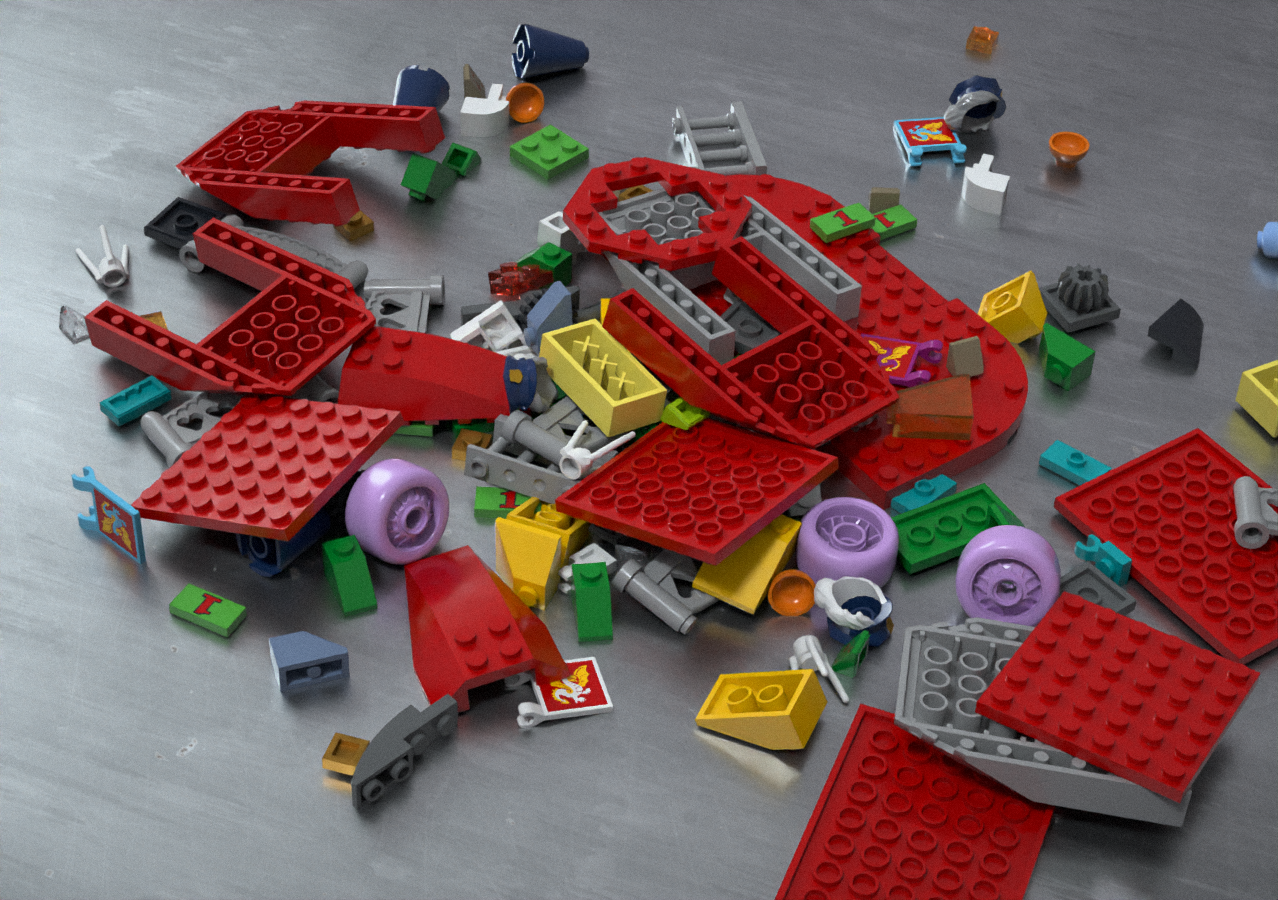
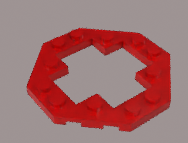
(597, 196)

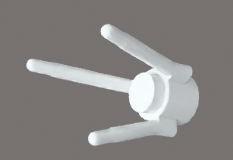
(111, 270)
(578, 462)
(810, 656)

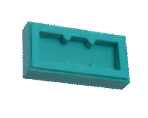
(135, 400)
(1072, 463)
(924, 492)

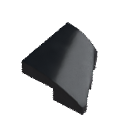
(1182, 331)

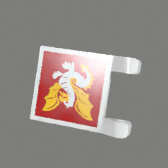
(570, 697)

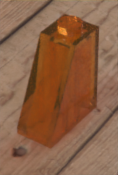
(934, 410)

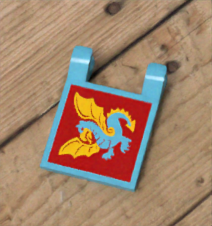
(928, 135)
(111, 516)

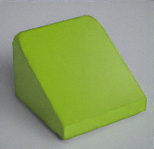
(682, 414)

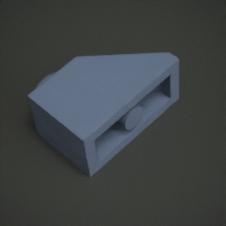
(549, 314)
(306, 660)

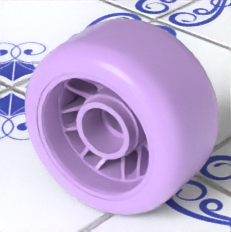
(397, 511)
(847, 540)
(1011, 556)

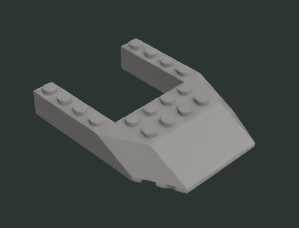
(677, 218)
(937, 695)

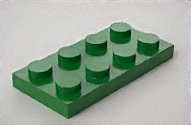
(943, 527)

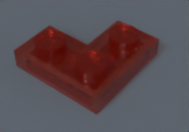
(515, 280)

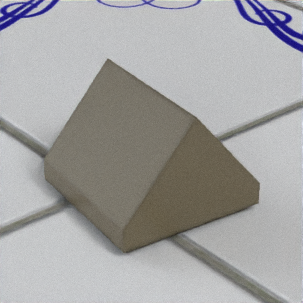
(883, 198)

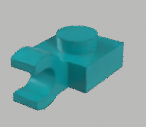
(1106, 557)

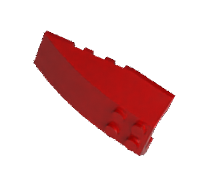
(424, 377)
(472, 628)

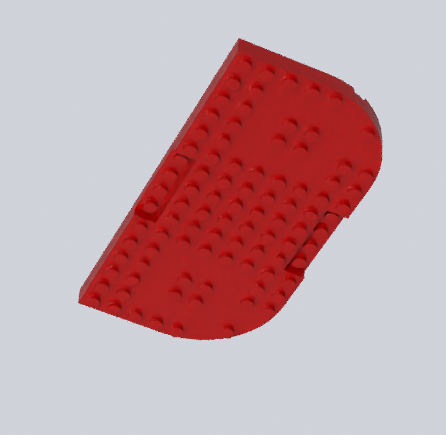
(903, 308)

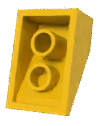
(572, 530)
(748, 571)
(765, 707)

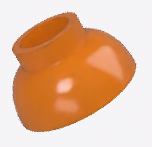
(525, 102)
(1068, 148)
(791, 593)

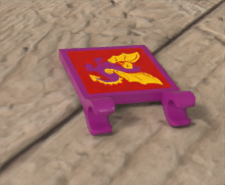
(901, 356)

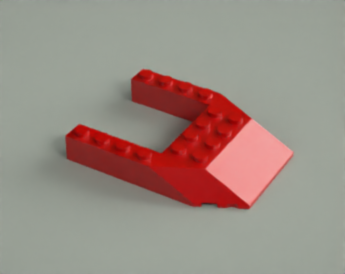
(267, 152)
(264, 347)
(793, 387)

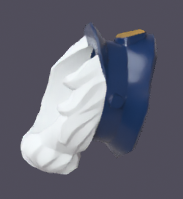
(854, 607)

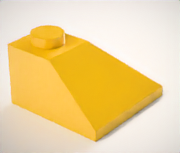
(1015, 308)
(528, 561)

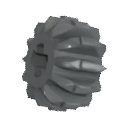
(1082, 287)

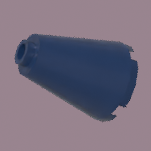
(546, 52)
(421, 88)
(274, 555)

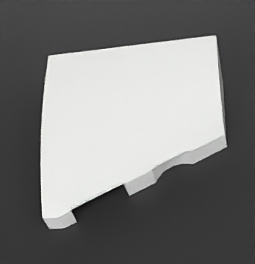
(492, 330)

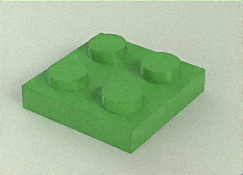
(549, 152)

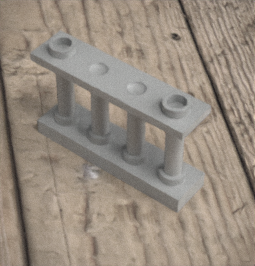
(741, 136)
(519, 473)

